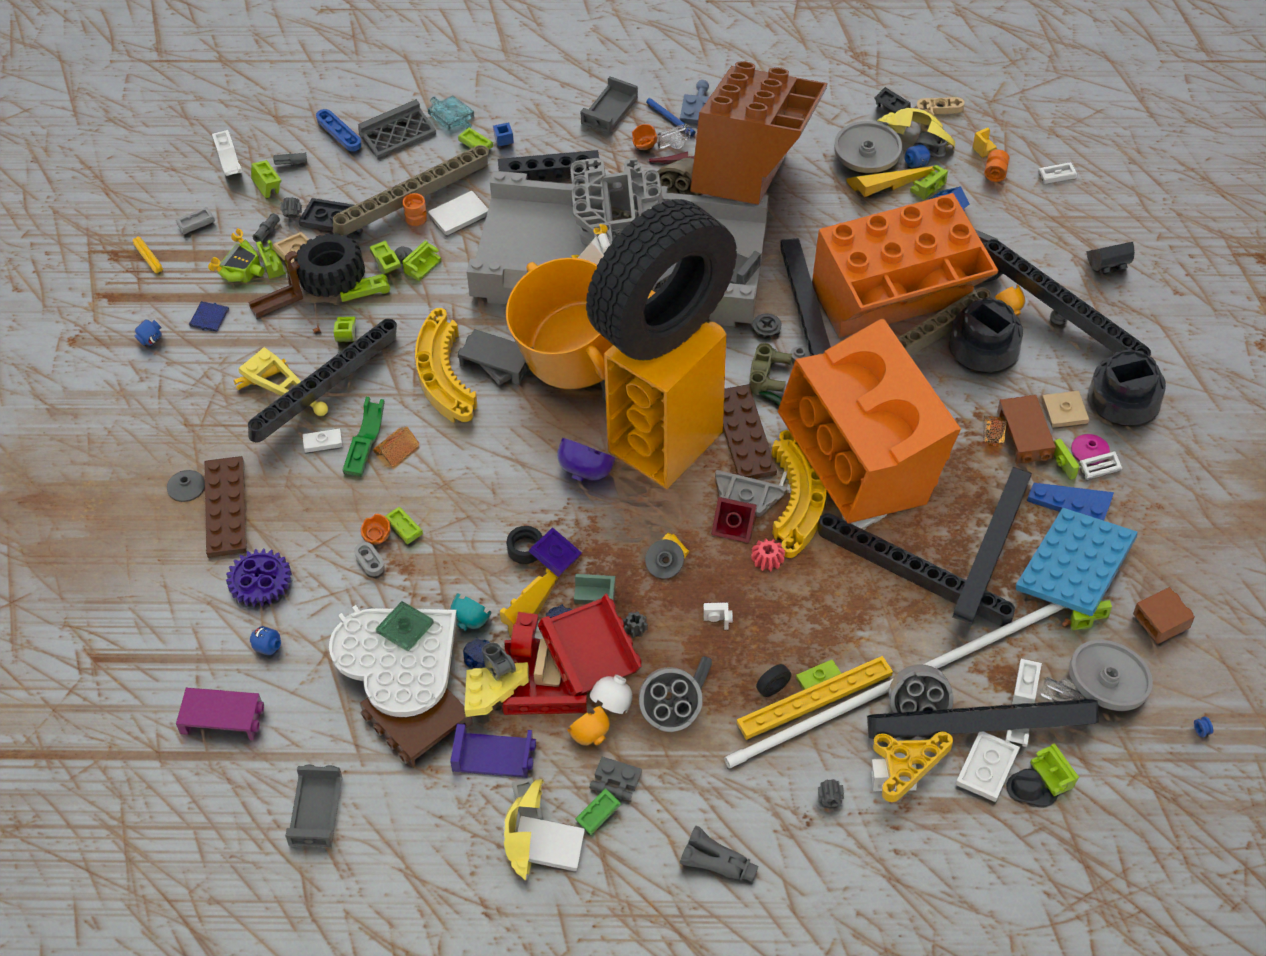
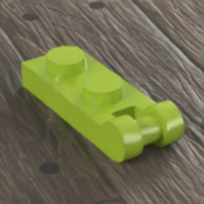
(367, 287)

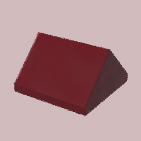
(734, 519)

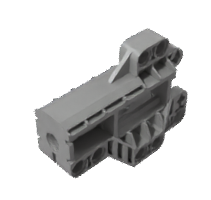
(594, 197)

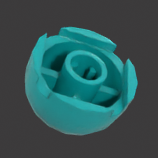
(469, 613)

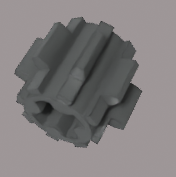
(291, 207)
(635, 624)
(831, 793)

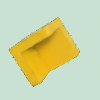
(982, 143)

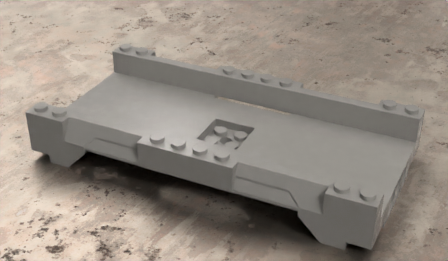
(538, 224)

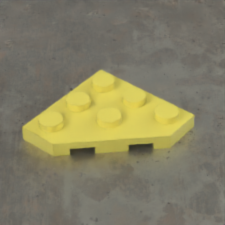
(484, 691)

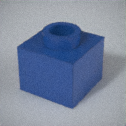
(503, 134)

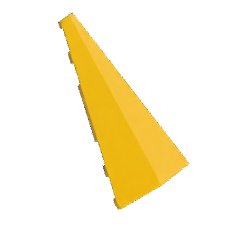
(873, 183)
(530, 600)

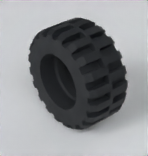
(329, 265)

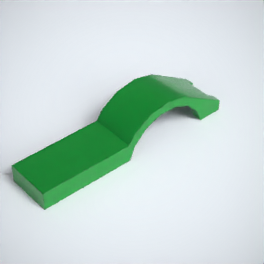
(362, 443)

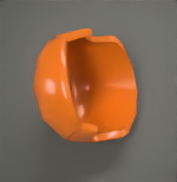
(644, 137)
(375, 529)

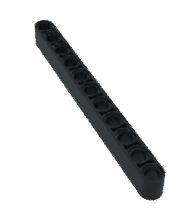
(804, 296)
(1062, 300)
(321, 380)
(991, 546)
(927, 574)
(984, 718)

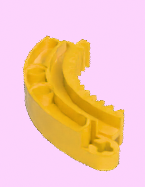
(435, 372)
(807, 497)

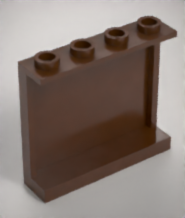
(417, 733)

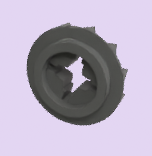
(767, 319)

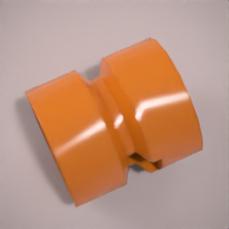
(996, 165)
(415, 209)

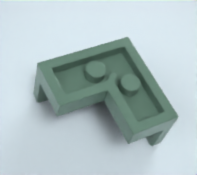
(593, 587)

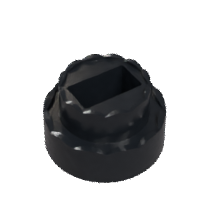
(986, 335)
(1127, 388)

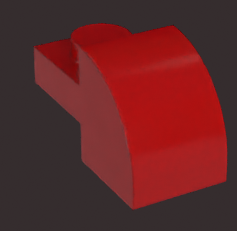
(524, 634)

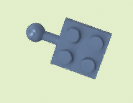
(694, 103)

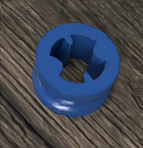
(1203, 727)

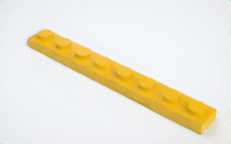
(814, 697)

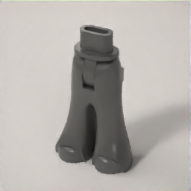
(710, 855)

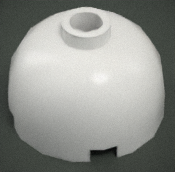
(613, 694)

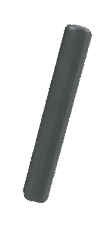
(700, 676)

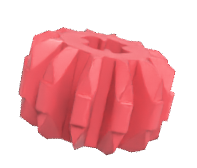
(768, 554)

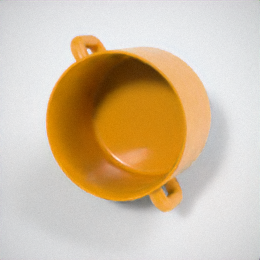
(551, 316)

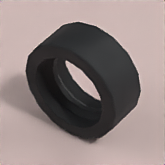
(519, 533)

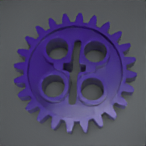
(258, 577)

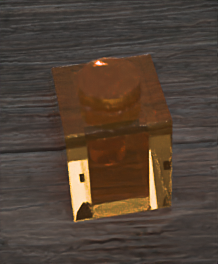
(994, 430)

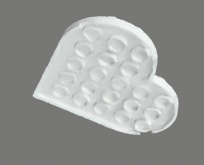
(393, 678)

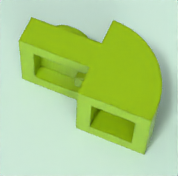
(385, 257)
(345, 329)
(1084, 621)

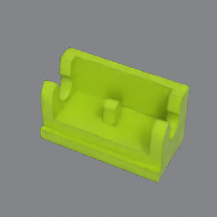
(265, 178)
(930, 183)
(270, 260)
(421, 261)
(1054, 770)

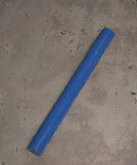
(667, 114)

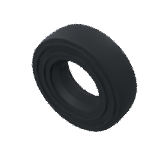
(773, 680)

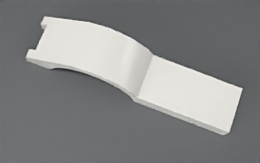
(226, 153)
(1024, 692)

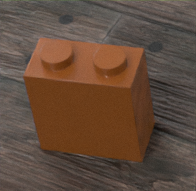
(1163, 615)

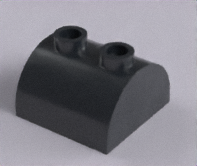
(1112, 256)

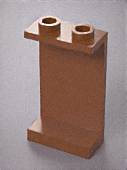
(1027, 428)

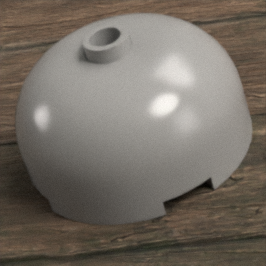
(920, 687)
(663, 712)

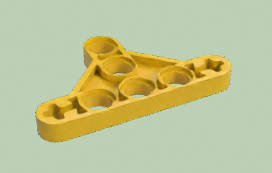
(915, 754)

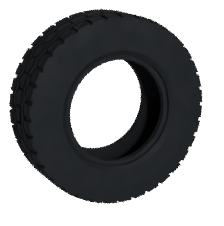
(635, 262)

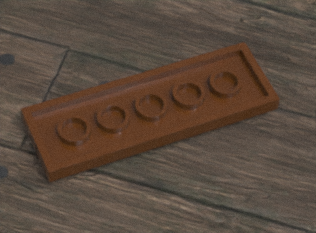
(746, 434)
(225, 507)

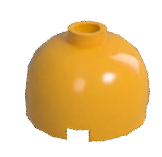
(1013, 297)
(590, 727)

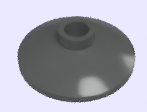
(187, 491)
(658, 552)

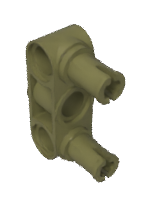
(761, 366)

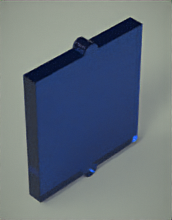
(208, 316)

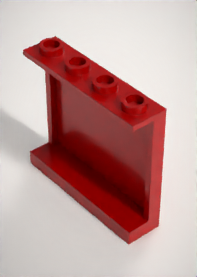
(589, 645)
(540, 698)

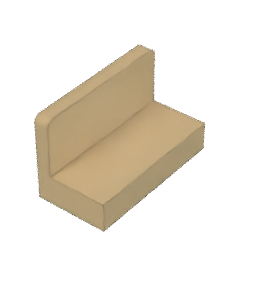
(546, 669)

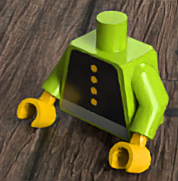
(239, 263)

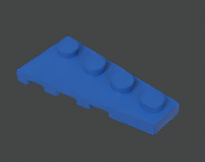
(1085, 501)

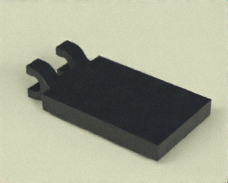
(320, 214)

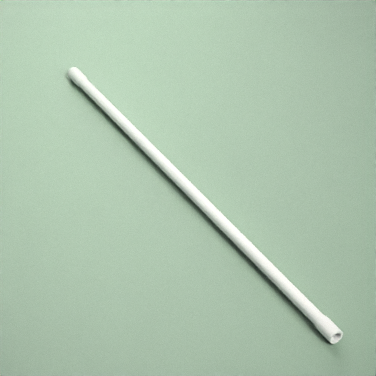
(743, 754)

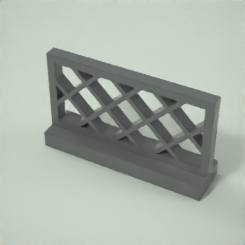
(390, 120)

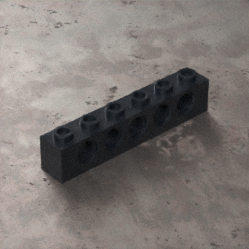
(546, 167)

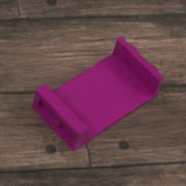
(220, 710)

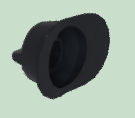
(1030, 788)

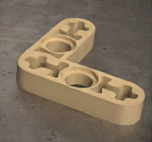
(955, 106)

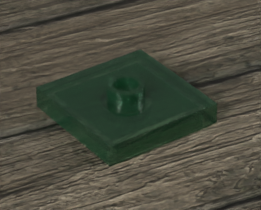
(404, 626)

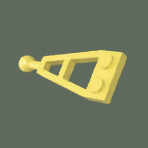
(261, 363)

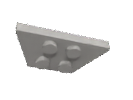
(749, 490)

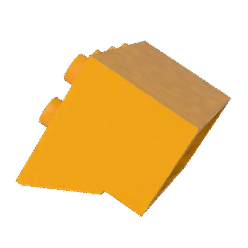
(668, 406)

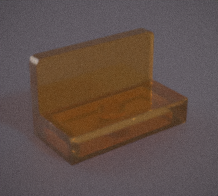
(397, 445)

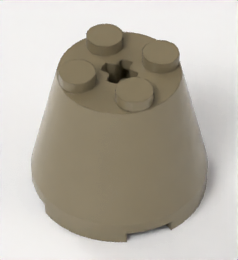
(678, 176)

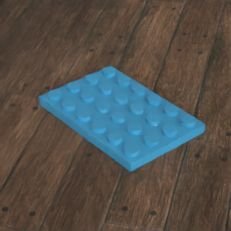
(1076, 561)

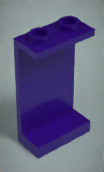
(492, 753)

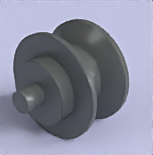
(402, 252)

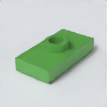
(598, 811)

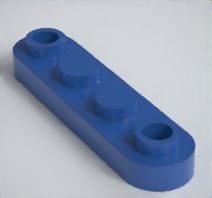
(338, 130)

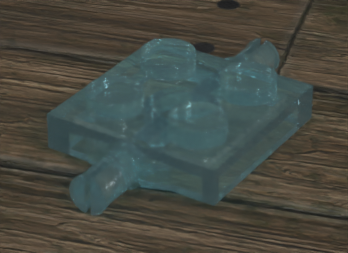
(451, 112)

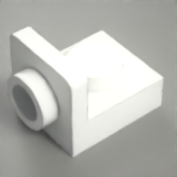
(718, 611)

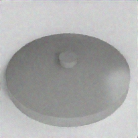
(868, 146)
(1110, 675)

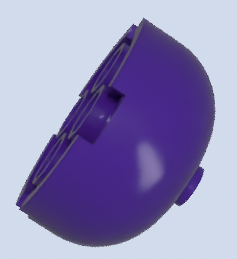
(583, 461)

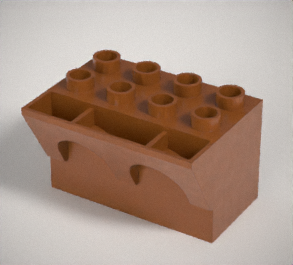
(749, 130)

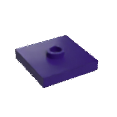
(555, 552)

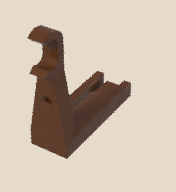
(283, 296)

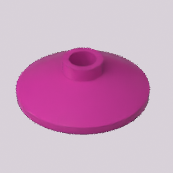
(1089, 446)

